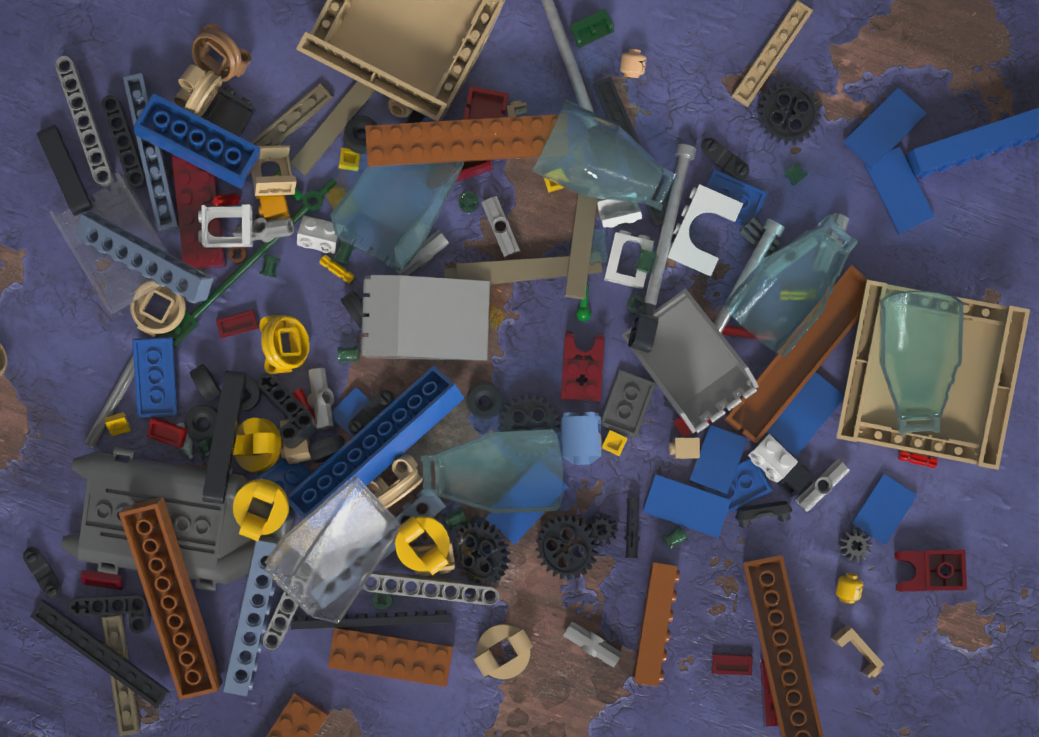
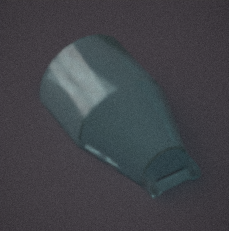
(600, 160)
(791, 287)
(920, 354)
(500, 472)

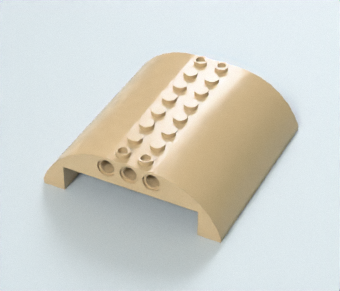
(404, 47)
(978, 401)

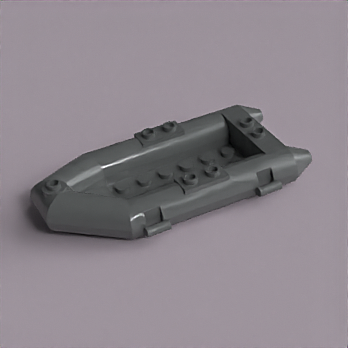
(204, 530)

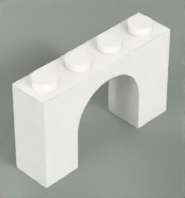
(703, 201)

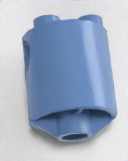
(581, 437)

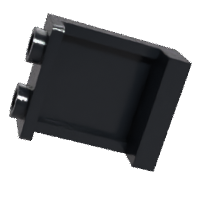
(230, 111)

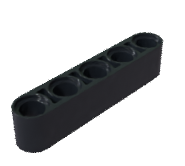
(117, 135)
(64, 170)

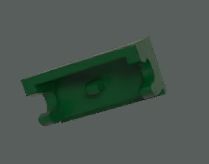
(591, 28)

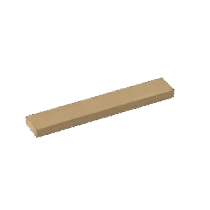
(772, 53)

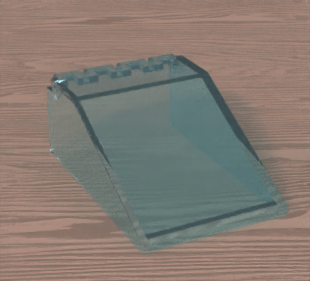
(394, 209)

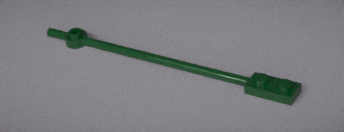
(189, 323)

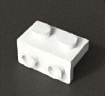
(617, 212)
(317, 235)
(772, 459)

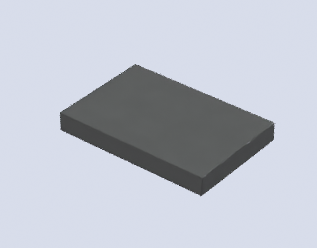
(627, 403)

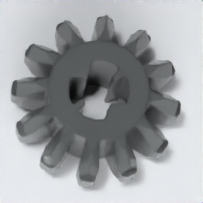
(854, 552)

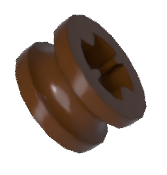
(237, 260)

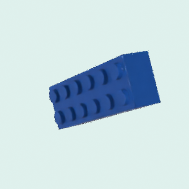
(197, 141)

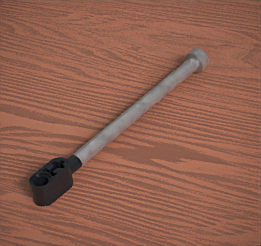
(567, 54)
(772, 230)
(644, 323)

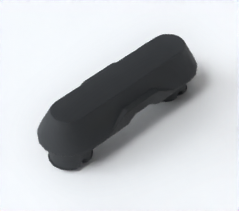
(724, 158)
(370, 411)
(746, 514)
(42, 572)

